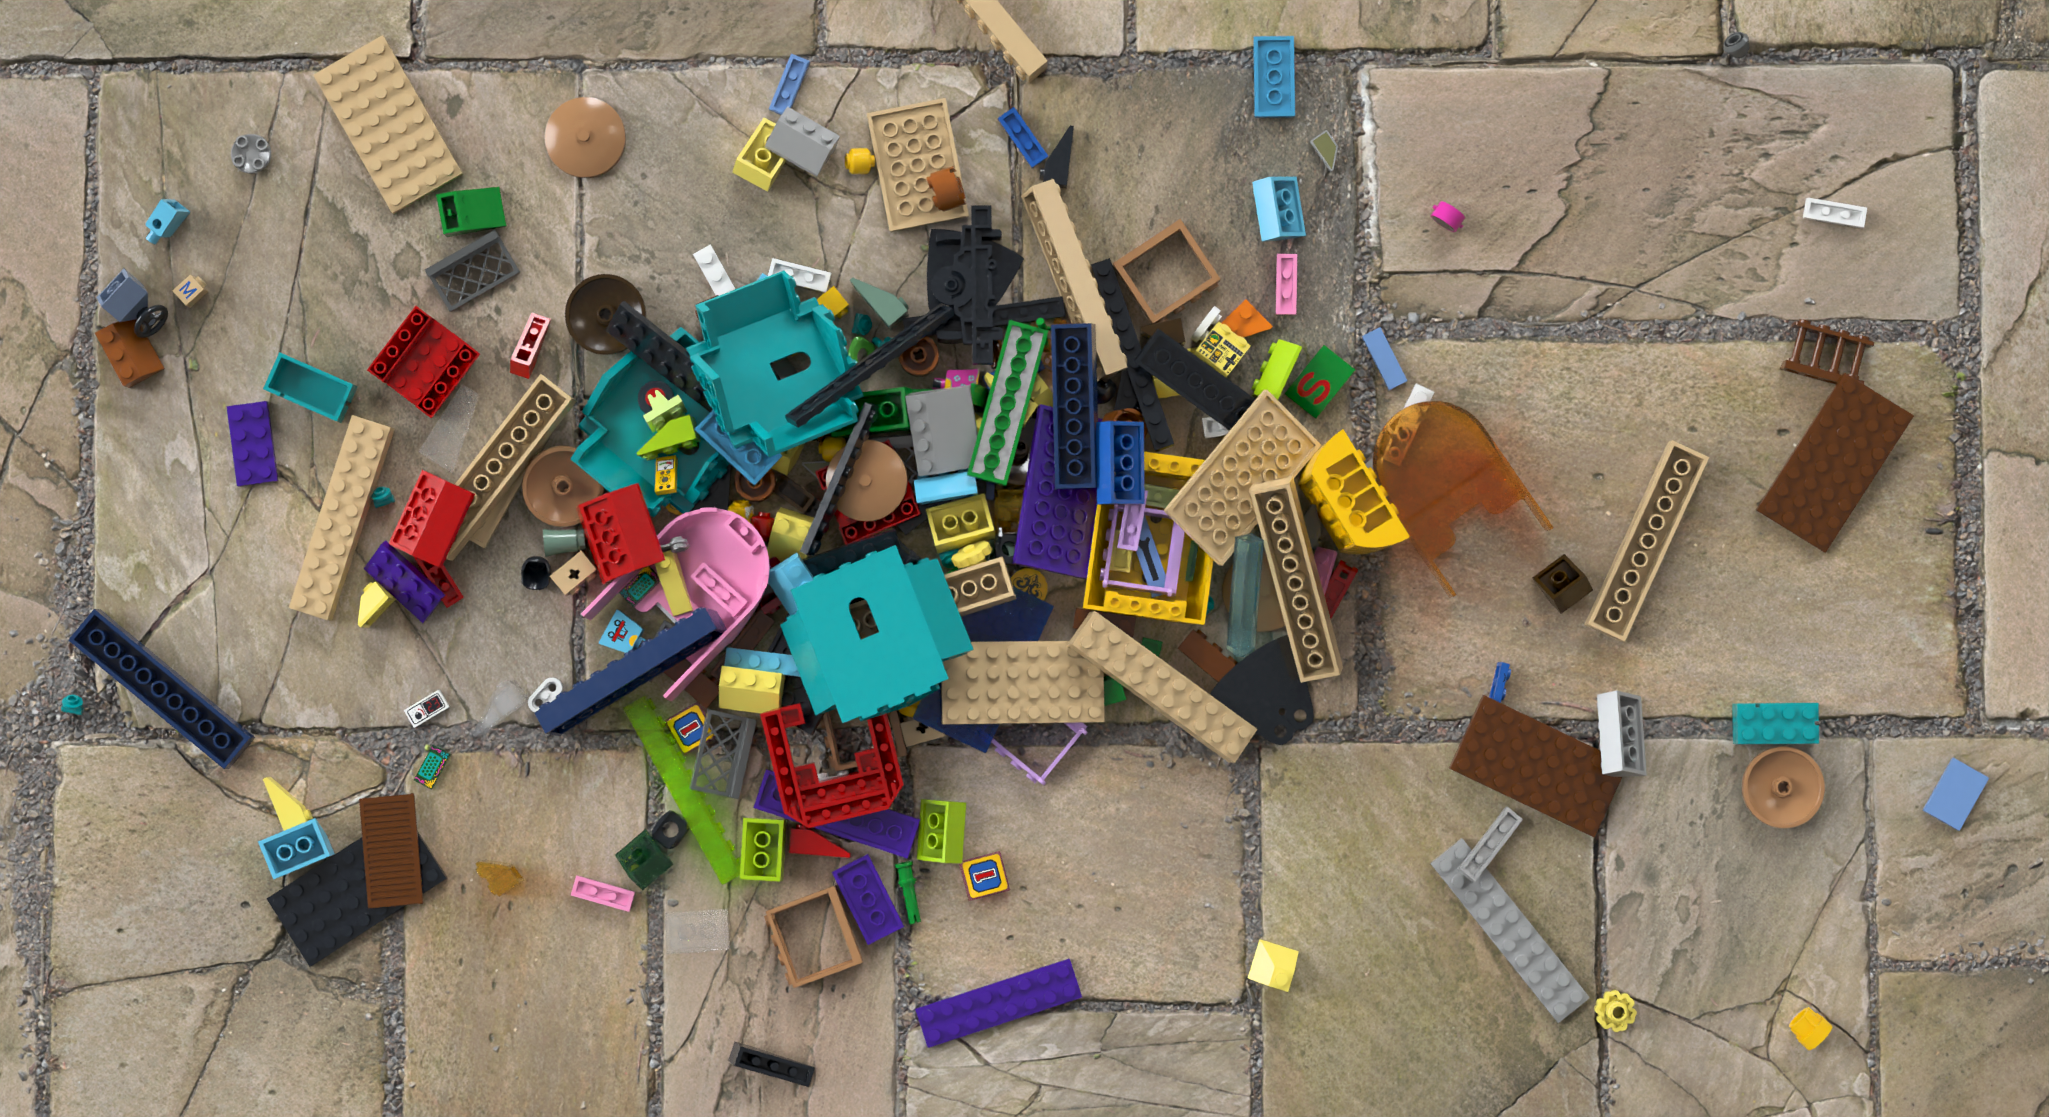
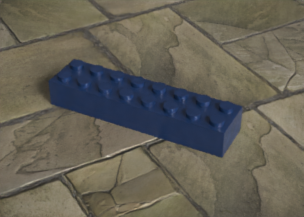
(1074, 404)

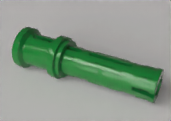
(907, 883)

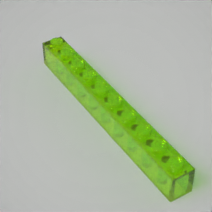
(678, 779)

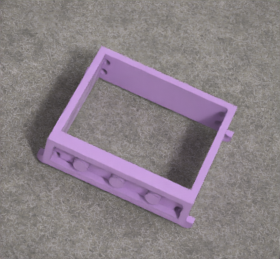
(1173, 561)
(1078, 728)

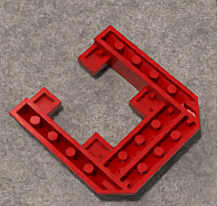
(838, 797)

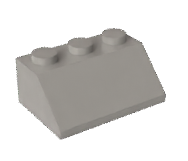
(802, 141)

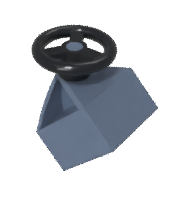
(128, 300)

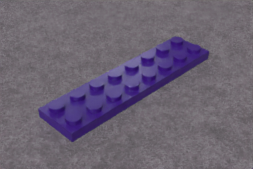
(881, 829)
(998, 1003)

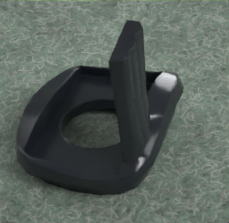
(1000, 539)
(670, 842)

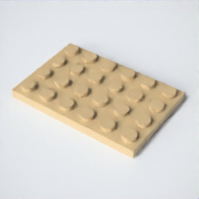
(908, 148)

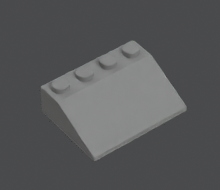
(942, 429)

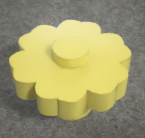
(971, 554)
(1615, 1010)

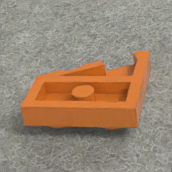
(1246, 320)

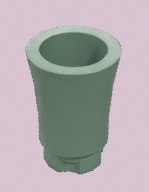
(563, 541)

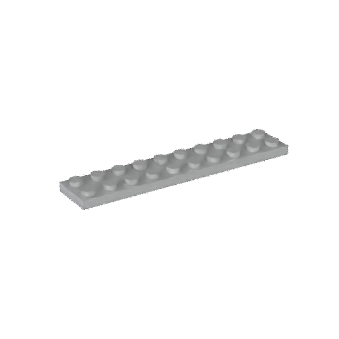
(1512, 934)

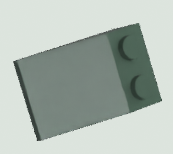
(884, 304)

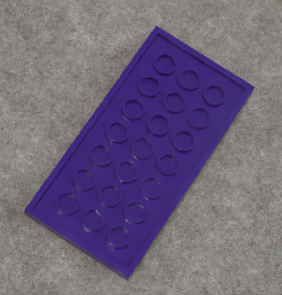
(1053, 522)

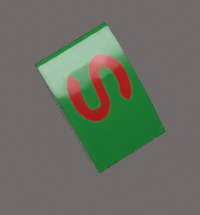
(1319, 381)

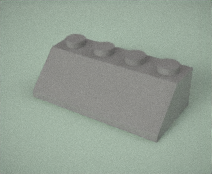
(1621, 734)

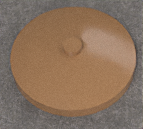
(585, 137)
(875, 485)
(556, 486)
(1269, 609)
(1783, 787)

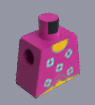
(957, 378)

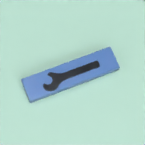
(1150, 559)

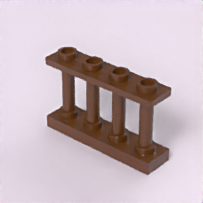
(1813, 369)

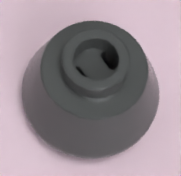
(1737, 45)

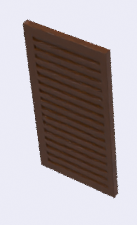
(391, 850)

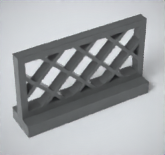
(467, 253)
(739, 759)

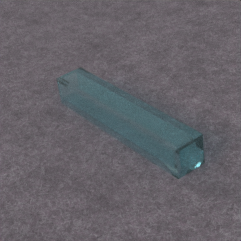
(1245, 594)

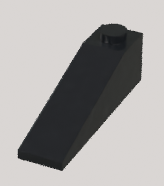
(770, 1064)

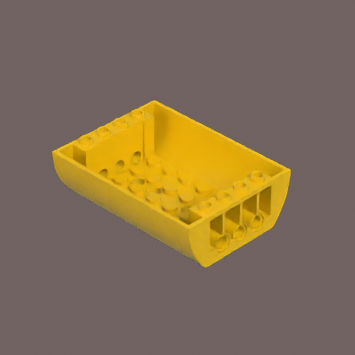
(1350, 499)
(1191, 598)

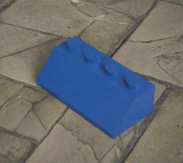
(1120, 462)

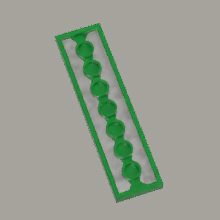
(1007, 403)

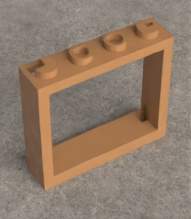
(1192, 296)
(830, 741)
(784, 956)

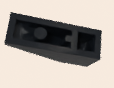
(1058, 162)

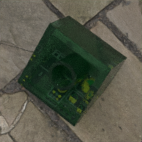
(643, 859)

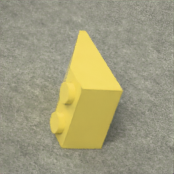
(756, 162)
(788, 534)

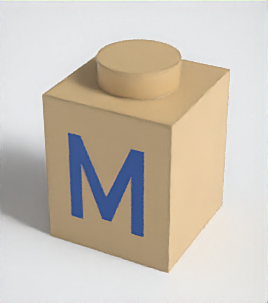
(191, 290)

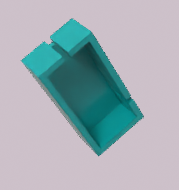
(310, 387)
(1775, 723)

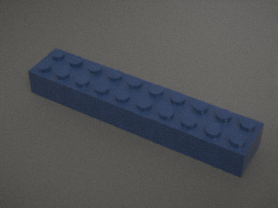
(630, 672)
(161, 688)

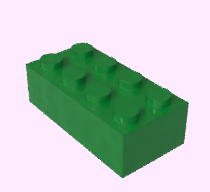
(891, 412)

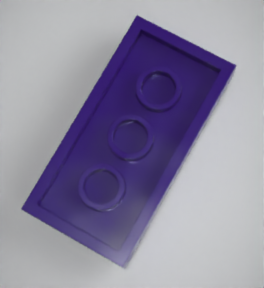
(252, 443)
(404, 581)
(868, 899)

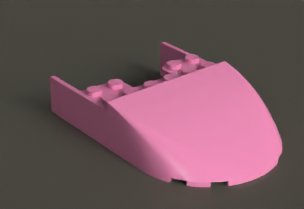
(732, 551)

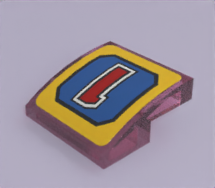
(687, 728)
(984, 875)

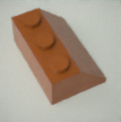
(130, 355)

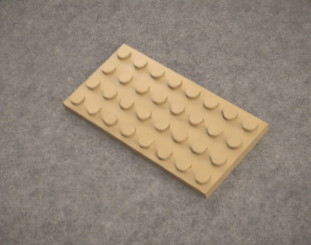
(388, 124)
(1258, 449)
(1022, 685)

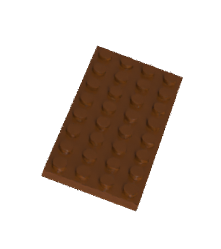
(1834, 462)
(1535, 766)

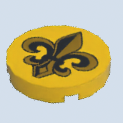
(1031, 582)

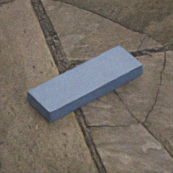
(789, 84)
(1384, 358)

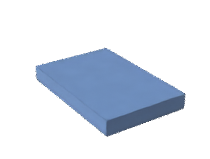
(1955, 794)

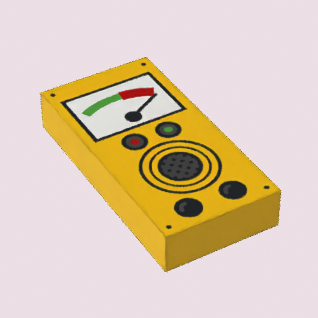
(666, 475)

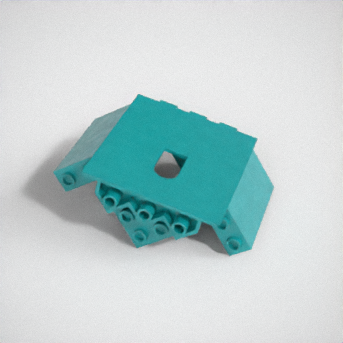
(748, 333)
(620, 431)
(890, 668)

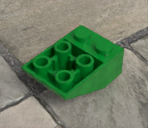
(471, 211)

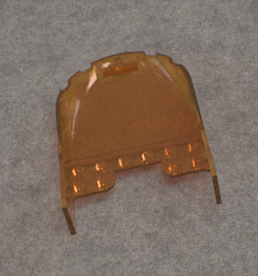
(1437, 468)

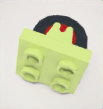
(659, 404)

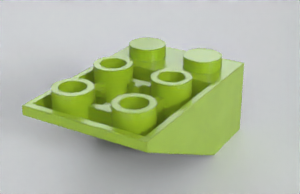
(673, 435)

